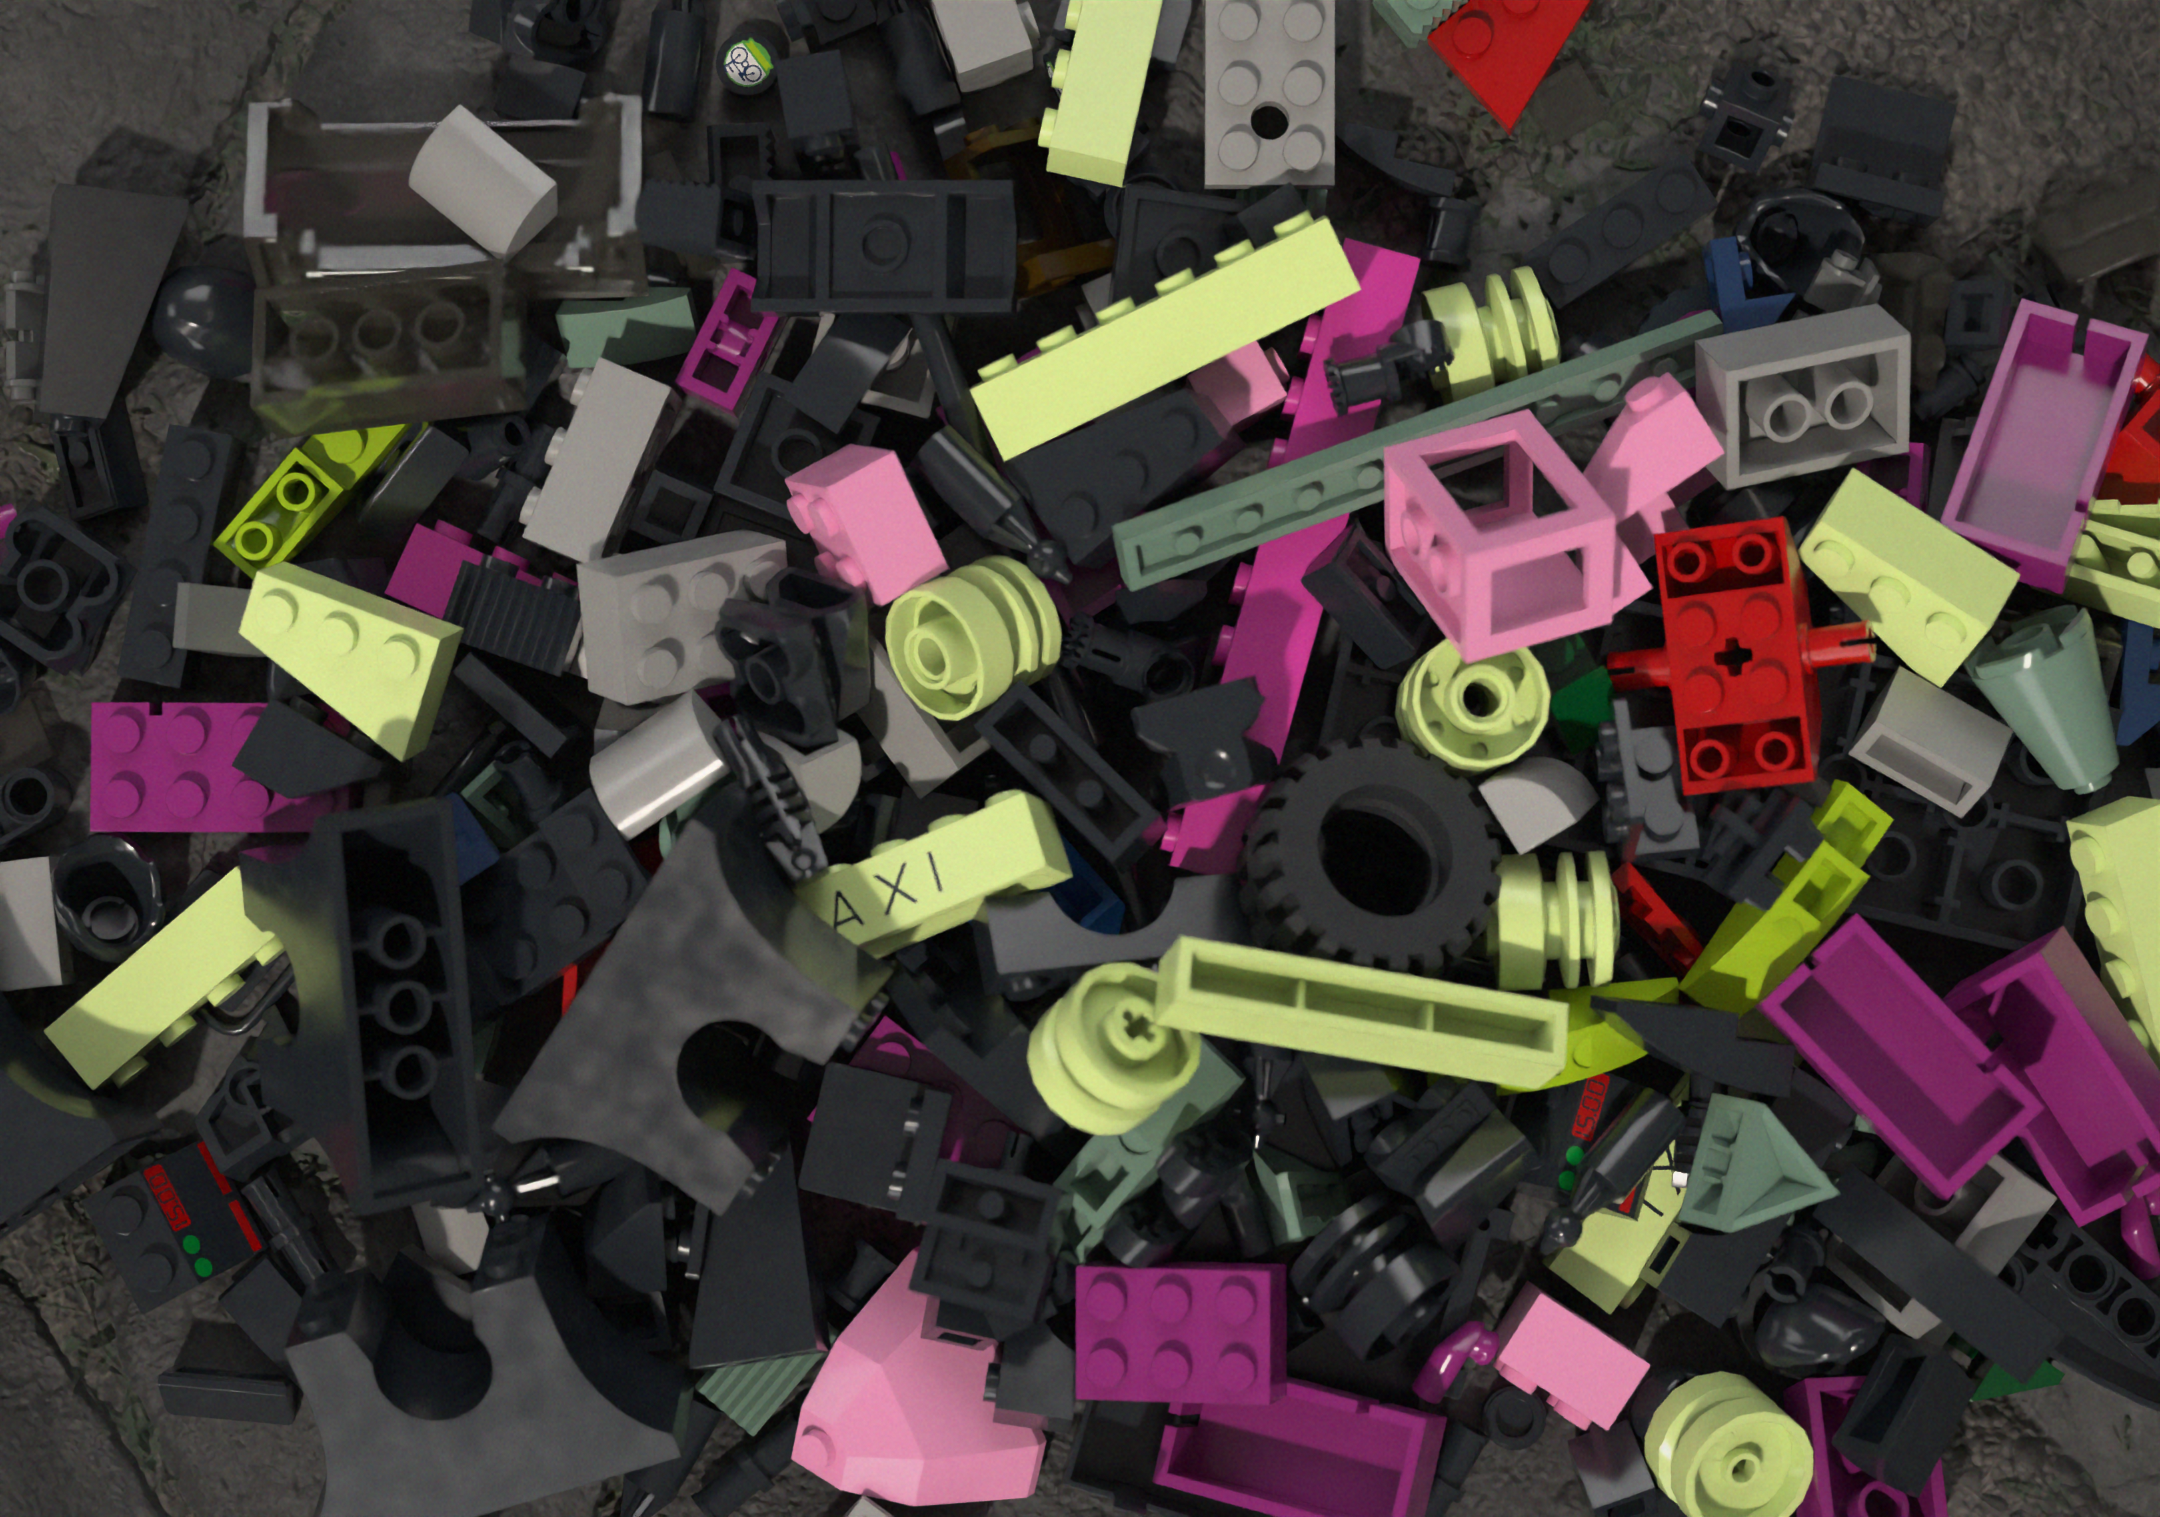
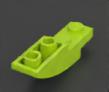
(304, 496)
(1762, 948)
(1590, 1042)

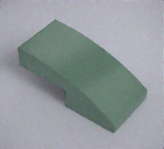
(629, 329)

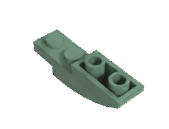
(1123, 1165)

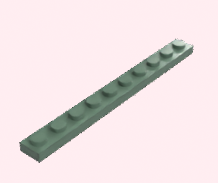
(1353, 471)

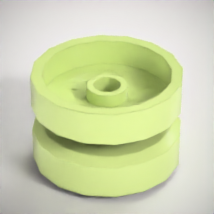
(1103, 1055)
(1728, 1450)

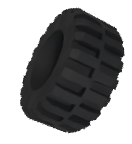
(1412, 805)

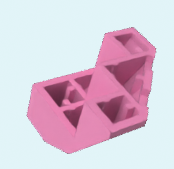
(1647, 471)
(910, 1413)

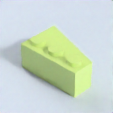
(2118, 562)
(1908, 575)
(355, 652)

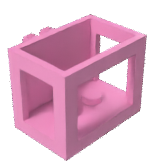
(1496, 570)

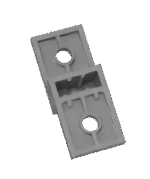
(1277, 58)

